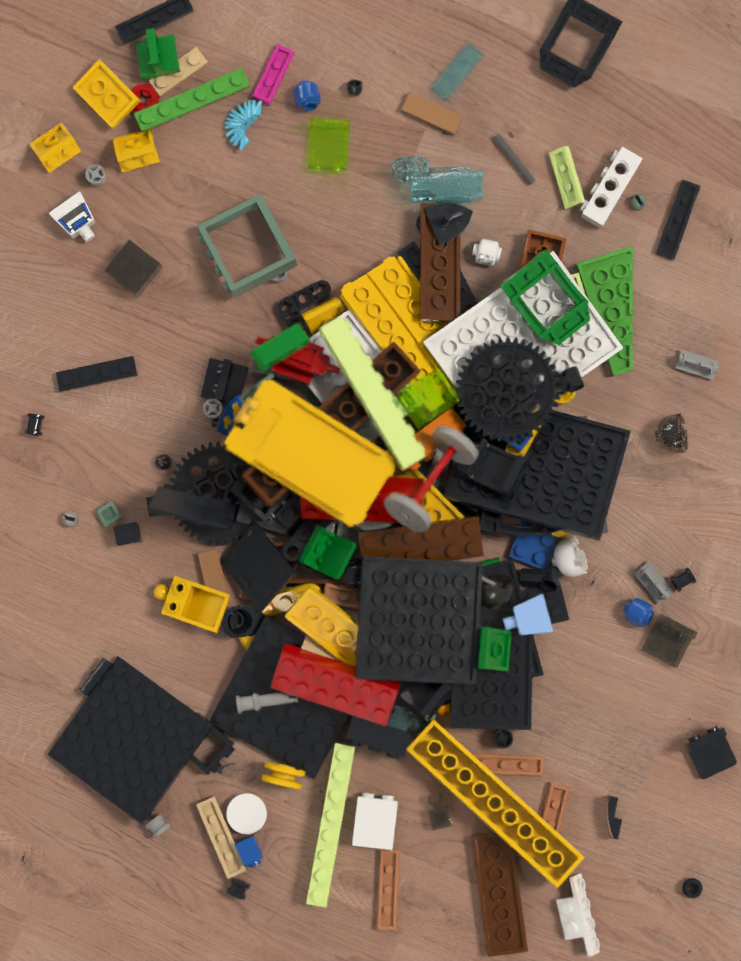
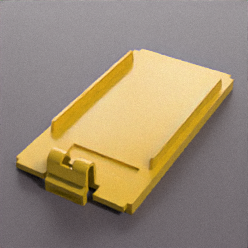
(389, 311)
(310, 453)

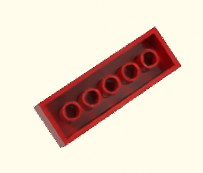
(376, 511)
(333, 685)

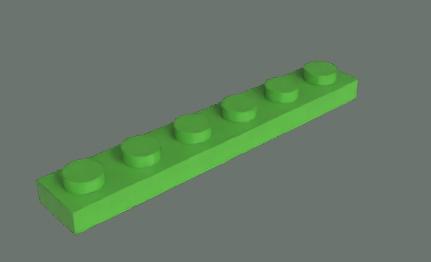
(191, 100)

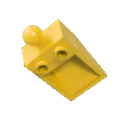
(194, 604)

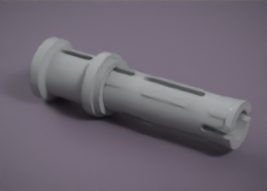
(257, 701)

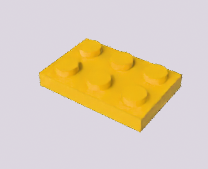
(106, 94)

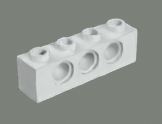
(625, 159)

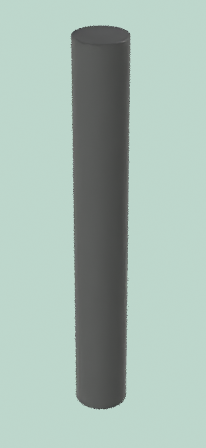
(514, 159)

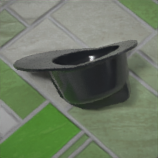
(242, 621)

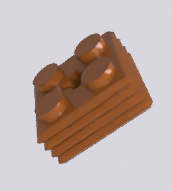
(537, 241)

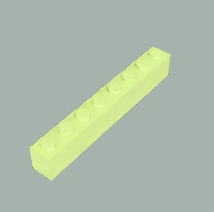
(371, 393)
(330, 825)

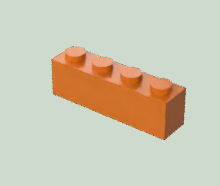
(448, 419)

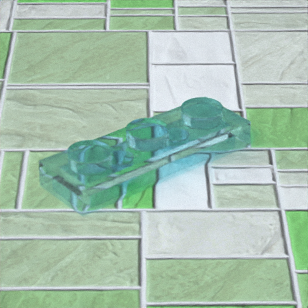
(457, 72)

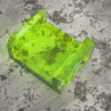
(328, 144)
(428, 398)

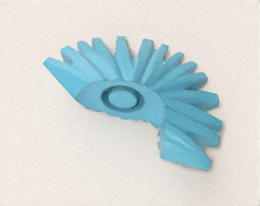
(241, 122)

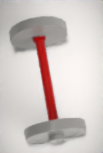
(454, 447)

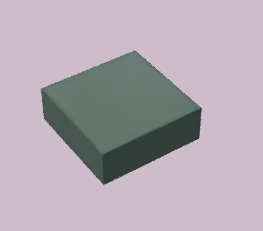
(109, 514)

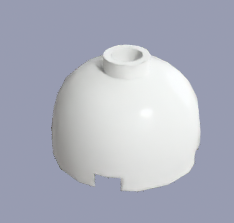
(569, 558)

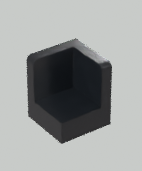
(127, 533)

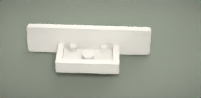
(576, 916)

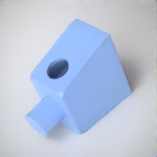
(530, 617)

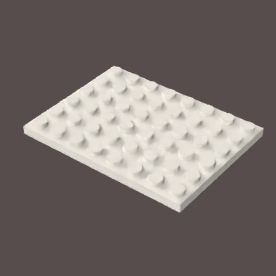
(499, 318)

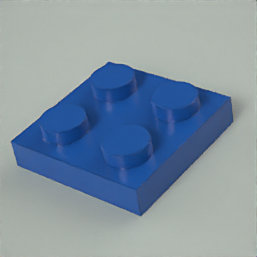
(533, 549)

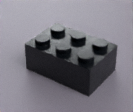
(378, 737)

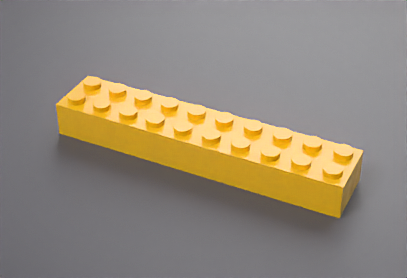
(495, 804)

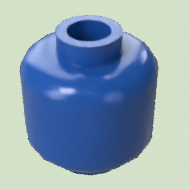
(307, 95)
(638, 612)

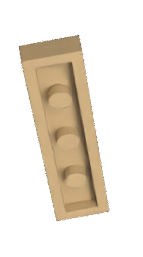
(221, 837)

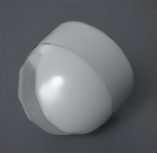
(70, 523)

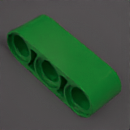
(280, 347)

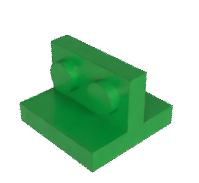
(157, 55)
(494, 649)

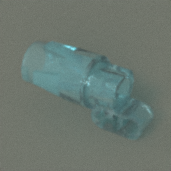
(439, 184)

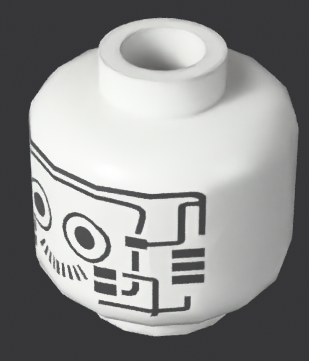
(487, 252)

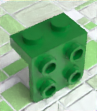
(327, 552)

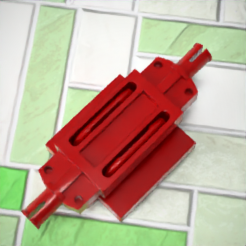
(303, 363)

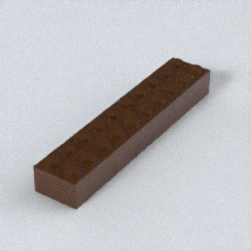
(344, 407)

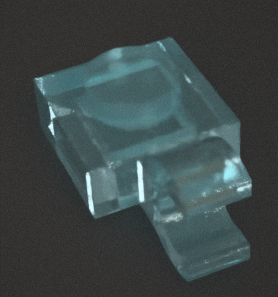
(404, 718)

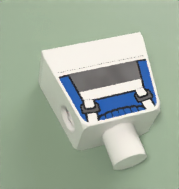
(75, 217)

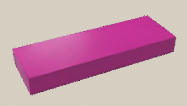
(273, 74)

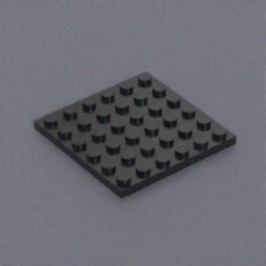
(418, 620)
(290, 732)
(130, 740)

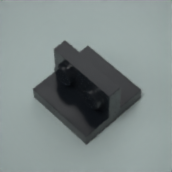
(223, 380)

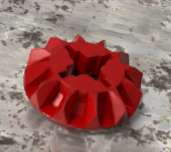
(147, 91)

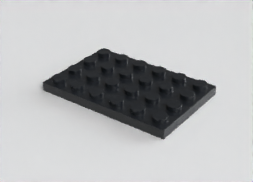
(498, 696)

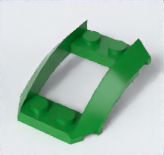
(530, 275)

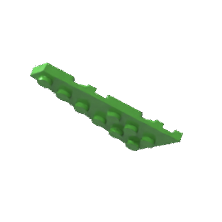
(610, 284)

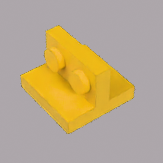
(55, 147)
(135, 150)
(323, 314)

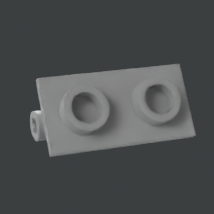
(697, 364)
(654, 582)

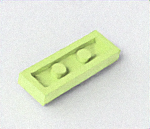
(566, 177)

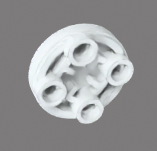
(246, 813)

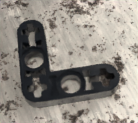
(297, 306)

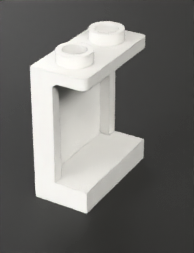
(375, 821)

